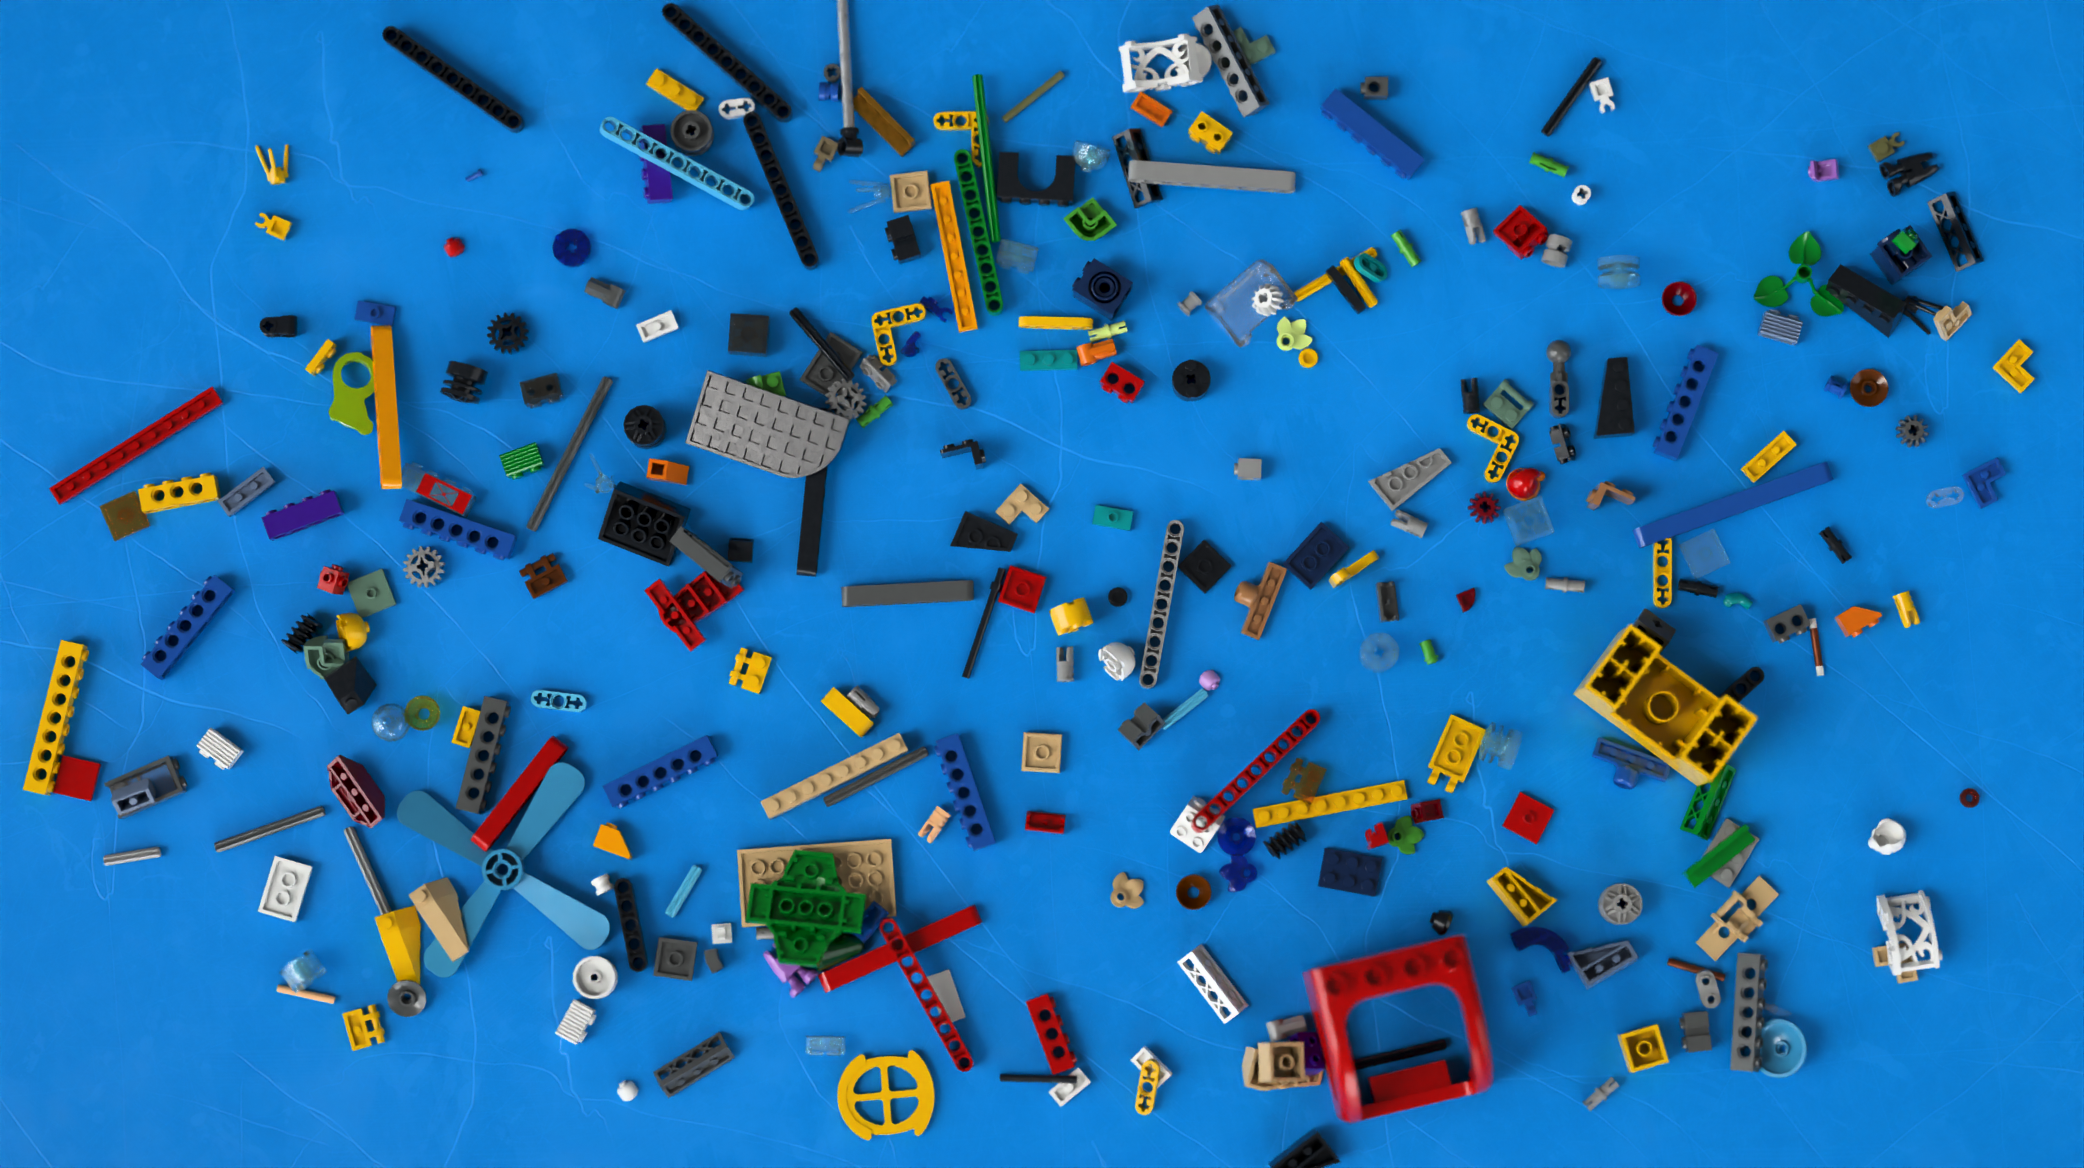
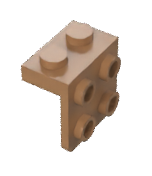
(1607, 488)

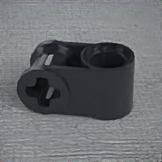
(282, 326)

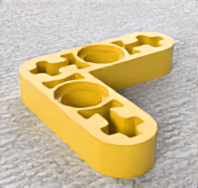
(970, 125)
(886, 328)
(1499, 439)
(1346, 573)

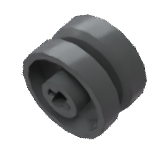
(689, 122)

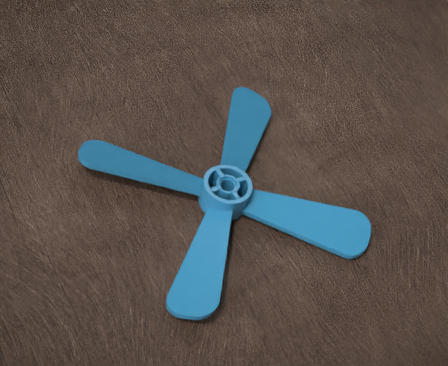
(554, 796)

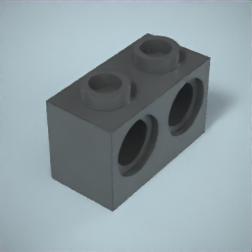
(1785, 621)

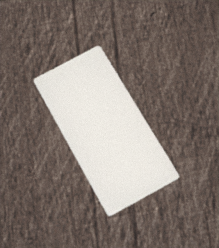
(948, 995)

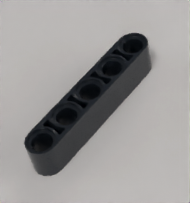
(625, 916)

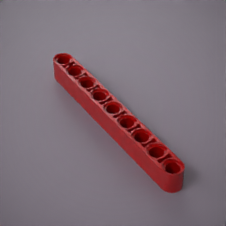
(1251, 779)
(883, 955)
(929, 1003)

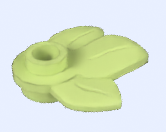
(1294, 332)

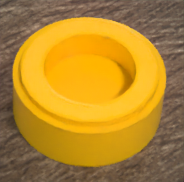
(1308, 358)

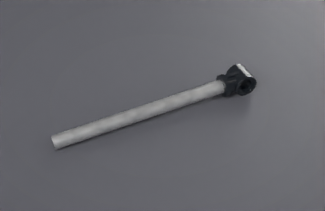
(848, 144)

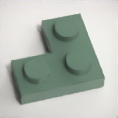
(1256, 50)

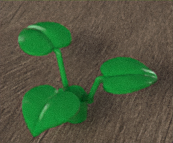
(1806, 252)

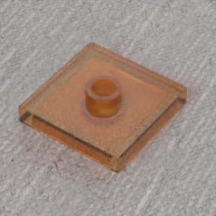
(124, 516)

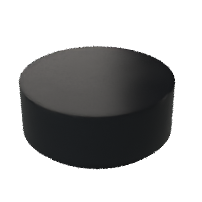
(1117, 597)

